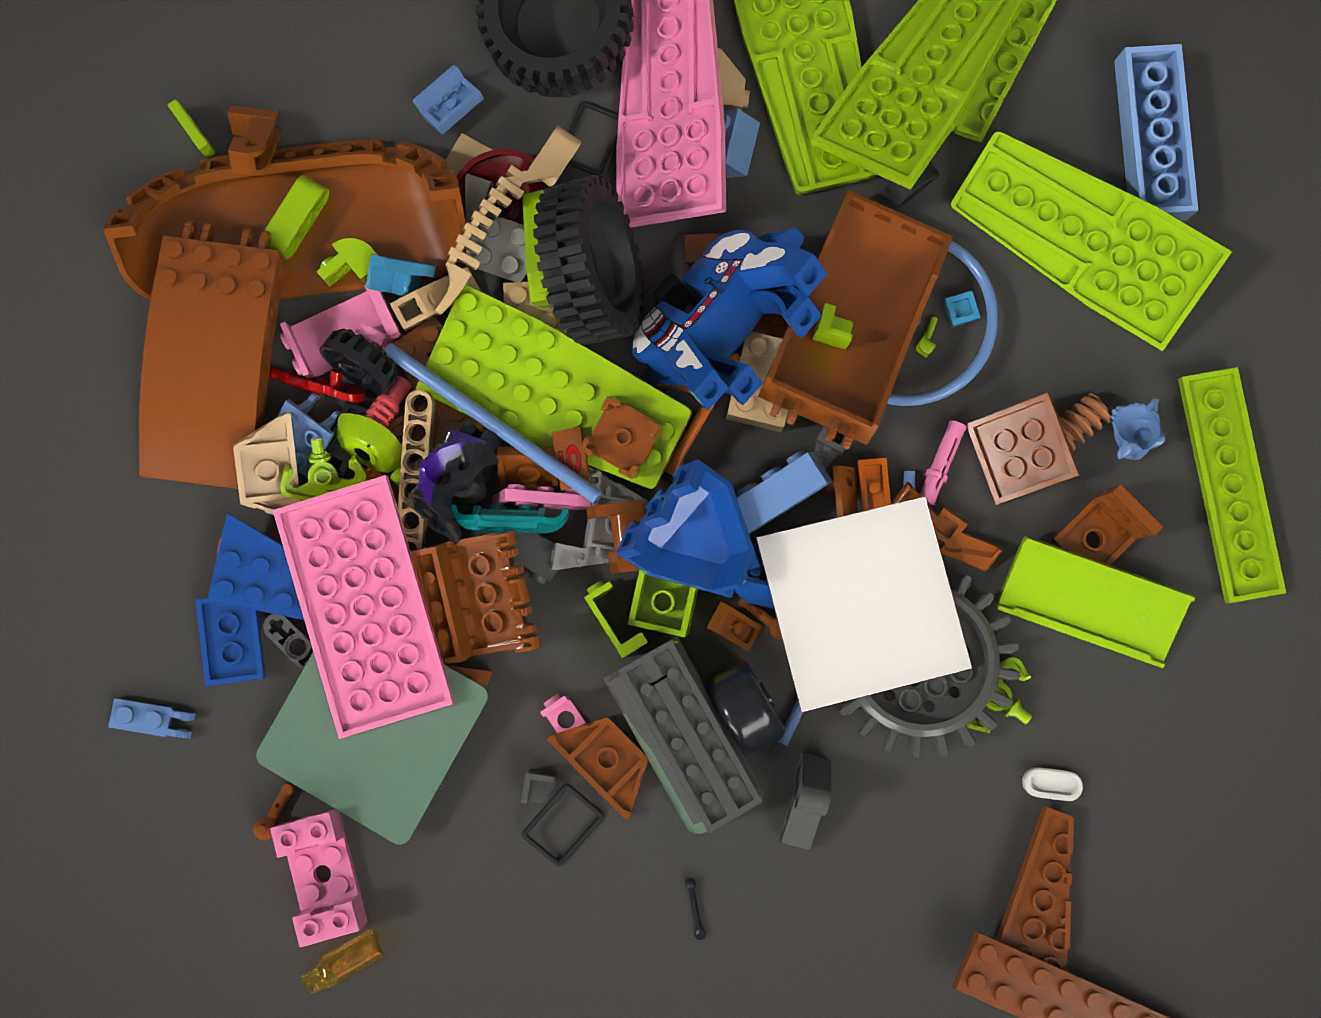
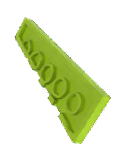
(1003, 69)

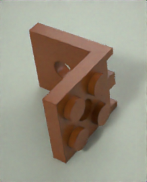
(1114, 518)

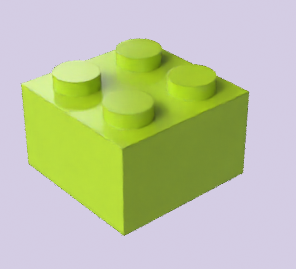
(662, 605)

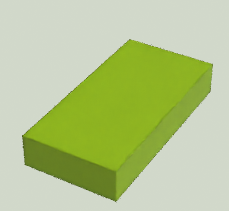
(191, 128)

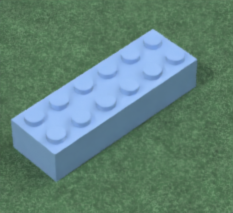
(1156, 128)

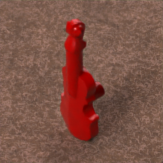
(322, 385)

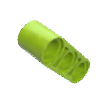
(296, 215)

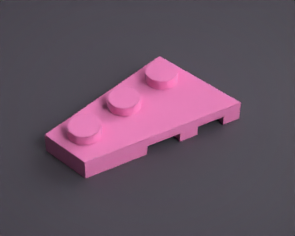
(543, 495)

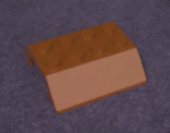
(476, 596)

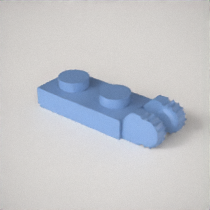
(148, 718)

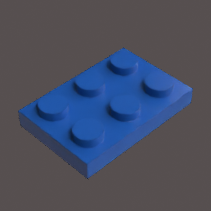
(229, 643)

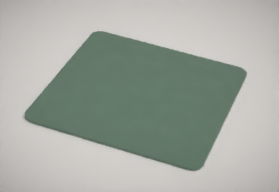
(375, 775)

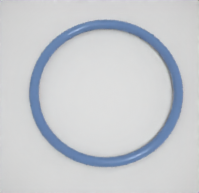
(985, 349)

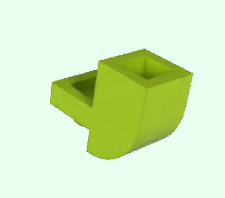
(352, 255)

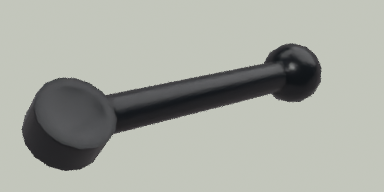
(699, 932)

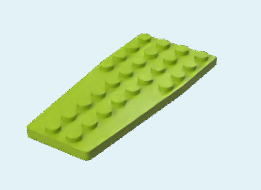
(802, 64)
(916, 86)
(1091, 237)
(543, 379)

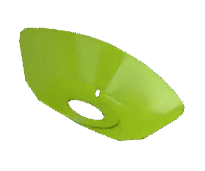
(359, 432)

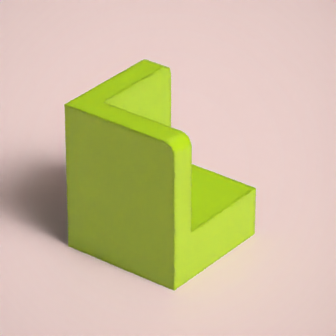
(832, 329)

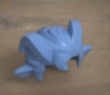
(1137, 429)

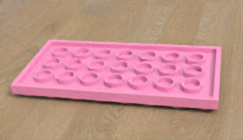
(363, 607)

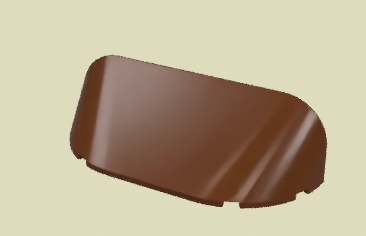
(387, 196)

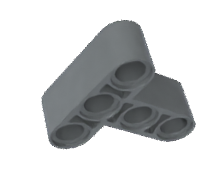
(808, 802)

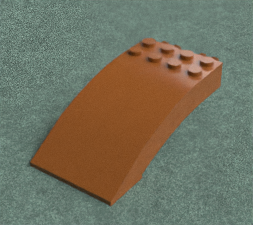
(880, 280)
(207, 354)

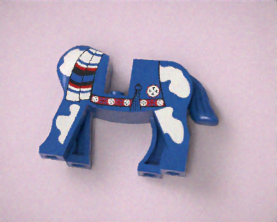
(735, 285)

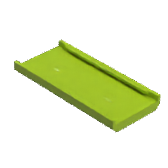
(1093, 601)

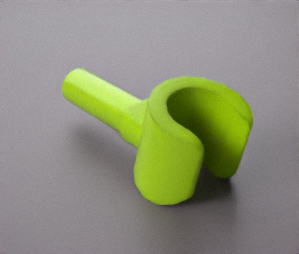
(925, 345)

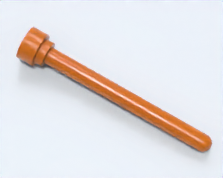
(691, 433)

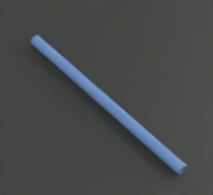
(493, 423)

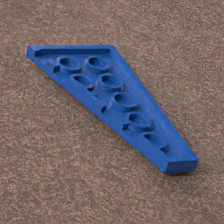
(253, 572)

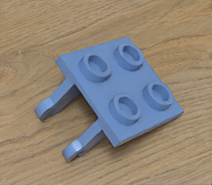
(306, 428)

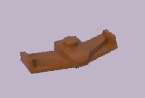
(951, 539)

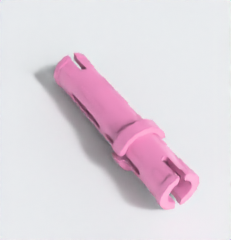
(938, 471)

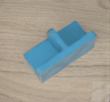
(396, 274)

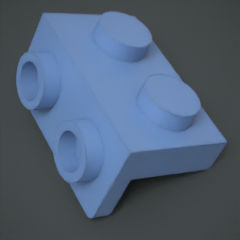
(447, 100)

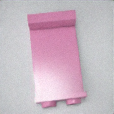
(309, 335)

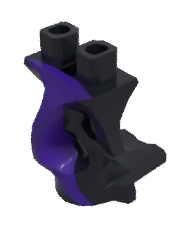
(462, 458)

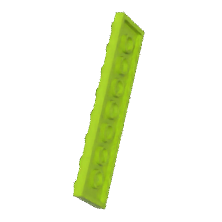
(1231, 485)

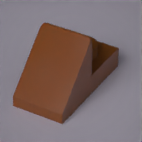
(734, 626)

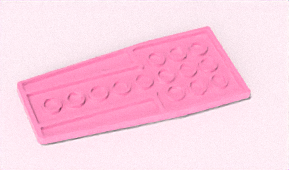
(671, 115)

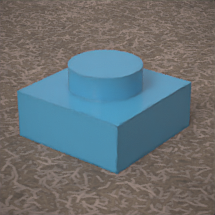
(961, 309)

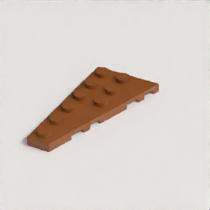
(1039, 905)

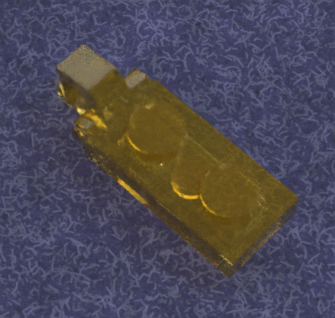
(343, 962)

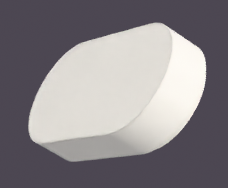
(1052, 784)

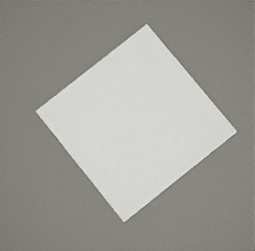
(863, 603)

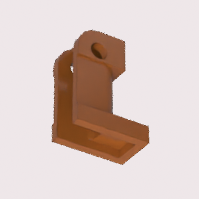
(257, 140)
(620, 515)

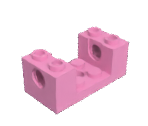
(329, 906)

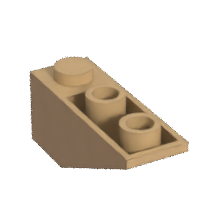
(421, 303)

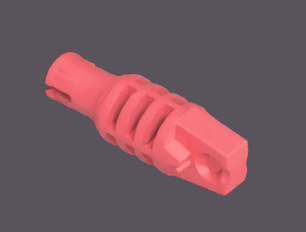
(388, 405)

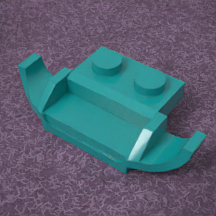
(500, 518)

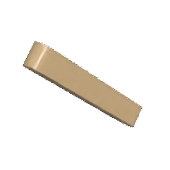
(410, 447)

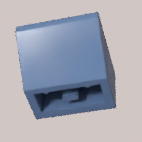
(739, 141)

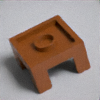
(623, 437)

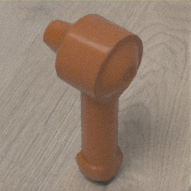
(764, 617)
(262, 826)

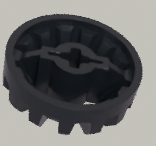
(359, 361)

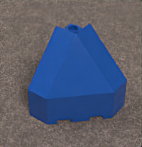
(693, 534)

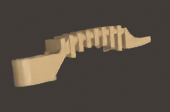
(545, 168)

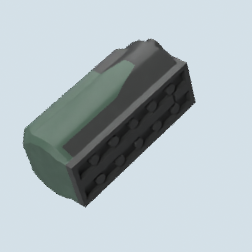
(685, 738)

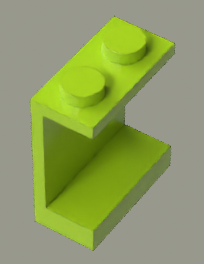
(595, 592)

